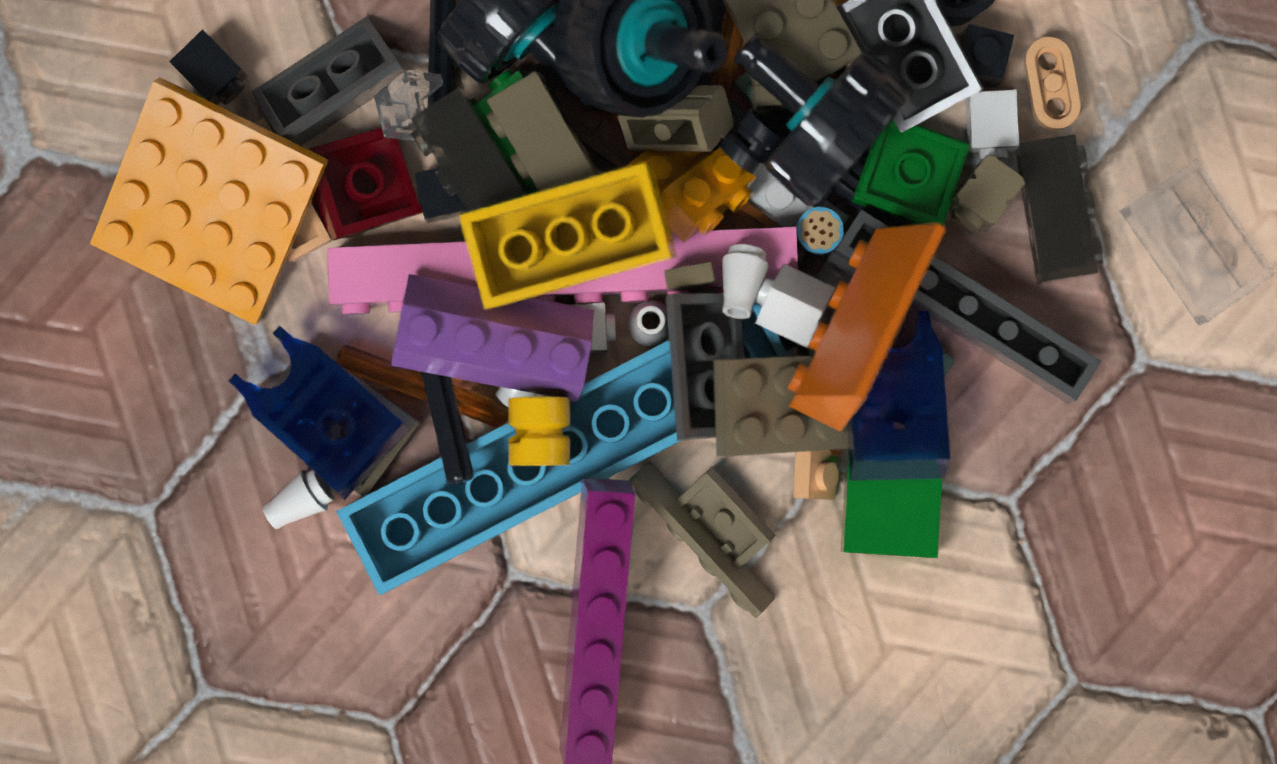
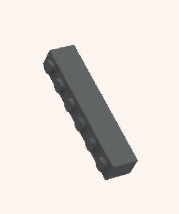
(991, 322)

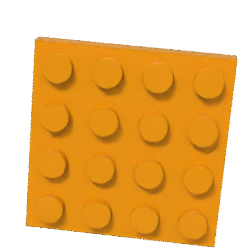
(208, 201)

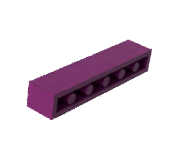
(597, 621)

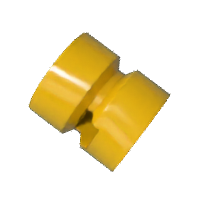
(539, 431)

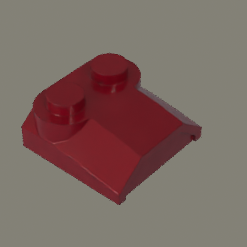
(363, 184)

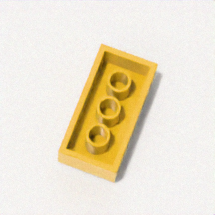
(568, 235)

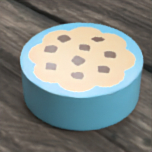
(819, 230)

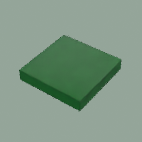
(911, 174)

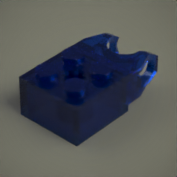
(910, 392)
(312, 401)

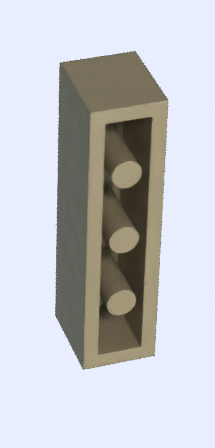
(540, 134)

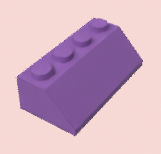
(516, 346)

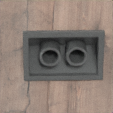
(919, 48)
(328, 83)
(697, 337)

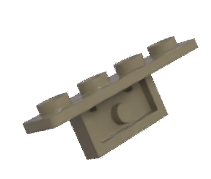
(716, 528)

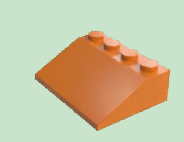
(863, 323)

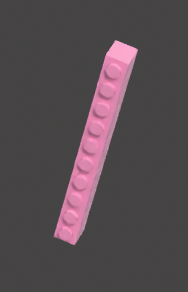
(380, 273)

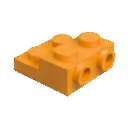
(697, 188)

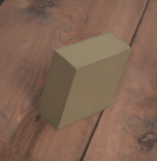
(689, 277)

